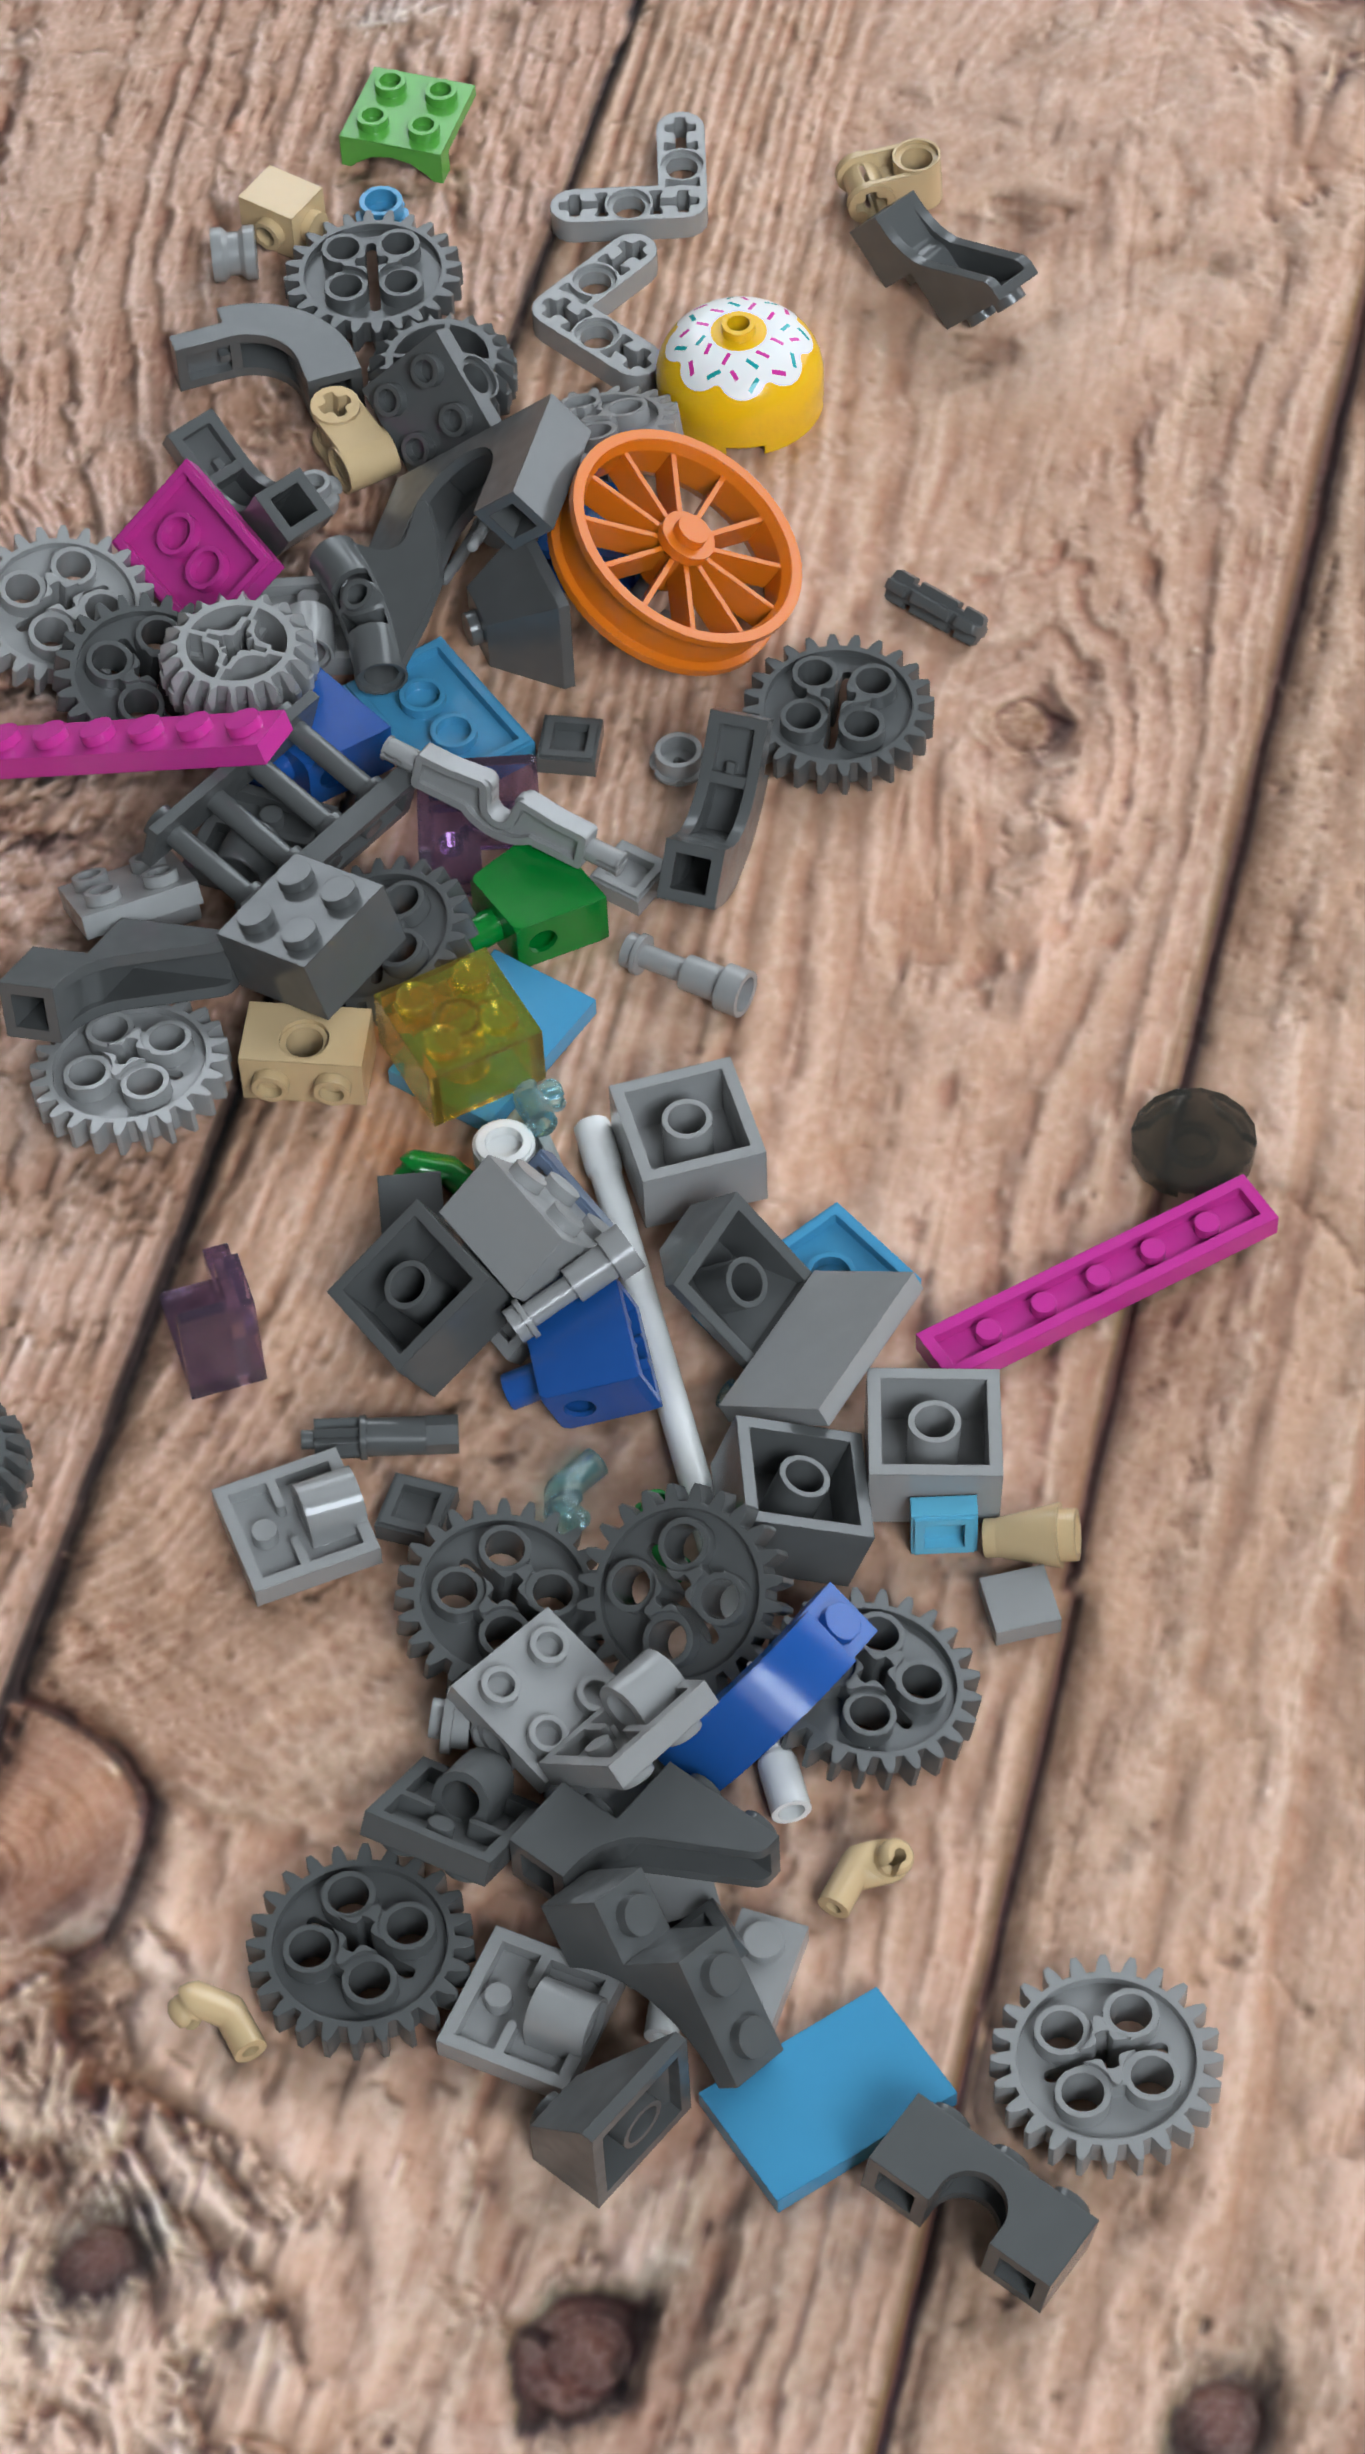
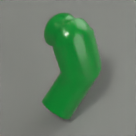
(452, 1170)

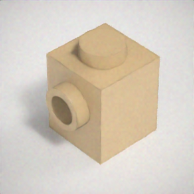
(282, 210)

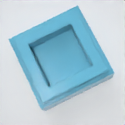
(943, 1524)

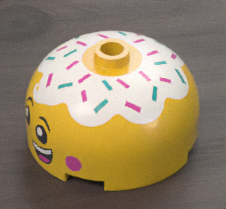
(742, 374)

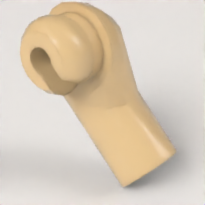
(863, 1868)
(222, 2009)

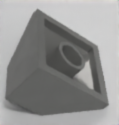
(521, 617)
(731, 1272)
(612, 2117)

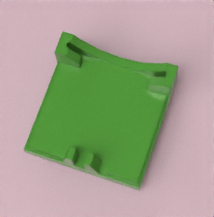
(406, 120)

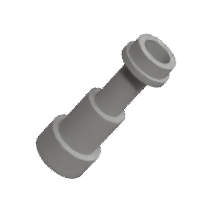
(727, 987)
(582, 1278)

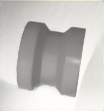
(234, 253)

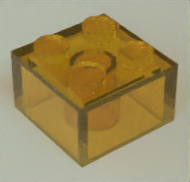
(459, 1036)

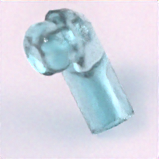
(538, 1103)
(566, 1490)

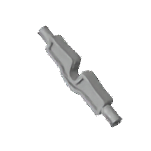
(531, 820)

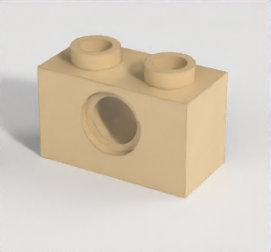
(306, 1057)

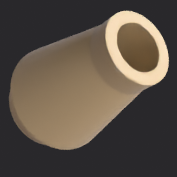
(1035, 1536)

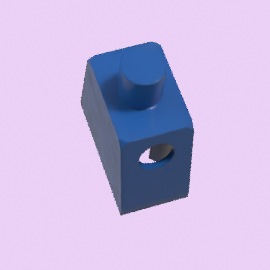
(349, 728)
(588, 1362)

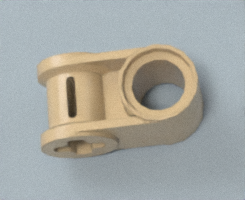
(891, 175)
(351, 440)

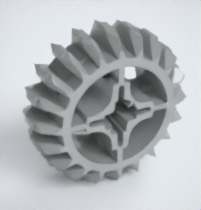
(237, 657)

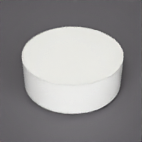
(504, 1140)

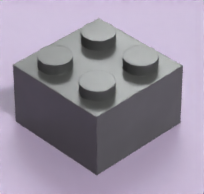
(311, 935)
(423, 1298)
(806, 1487)

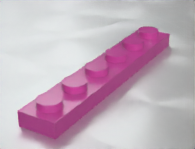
(142, 743)
(1101, 1280)

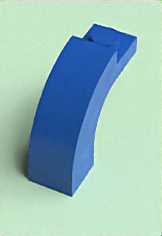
(775, 1689)

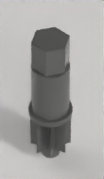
(384, 1436)

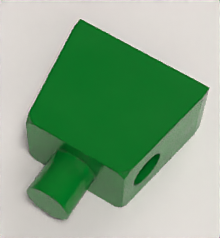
(536, 906)

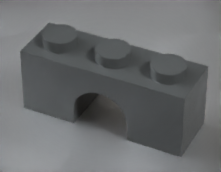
(938, 2158)

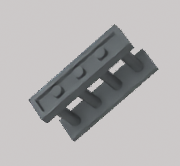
(338, 835)

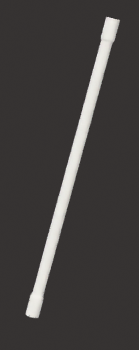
(603, 1166)

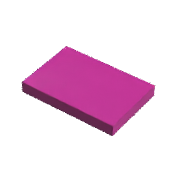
(197, 543)

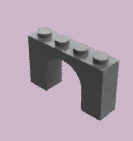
(504, 475)

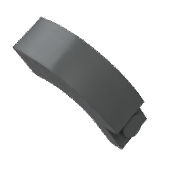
(269, 343)
(276, 511)
(713, 844)

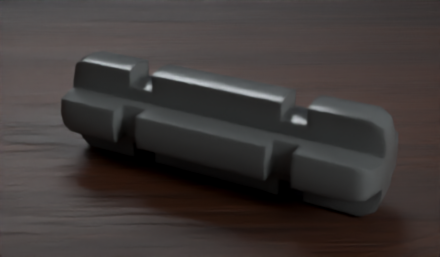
(936, 607)

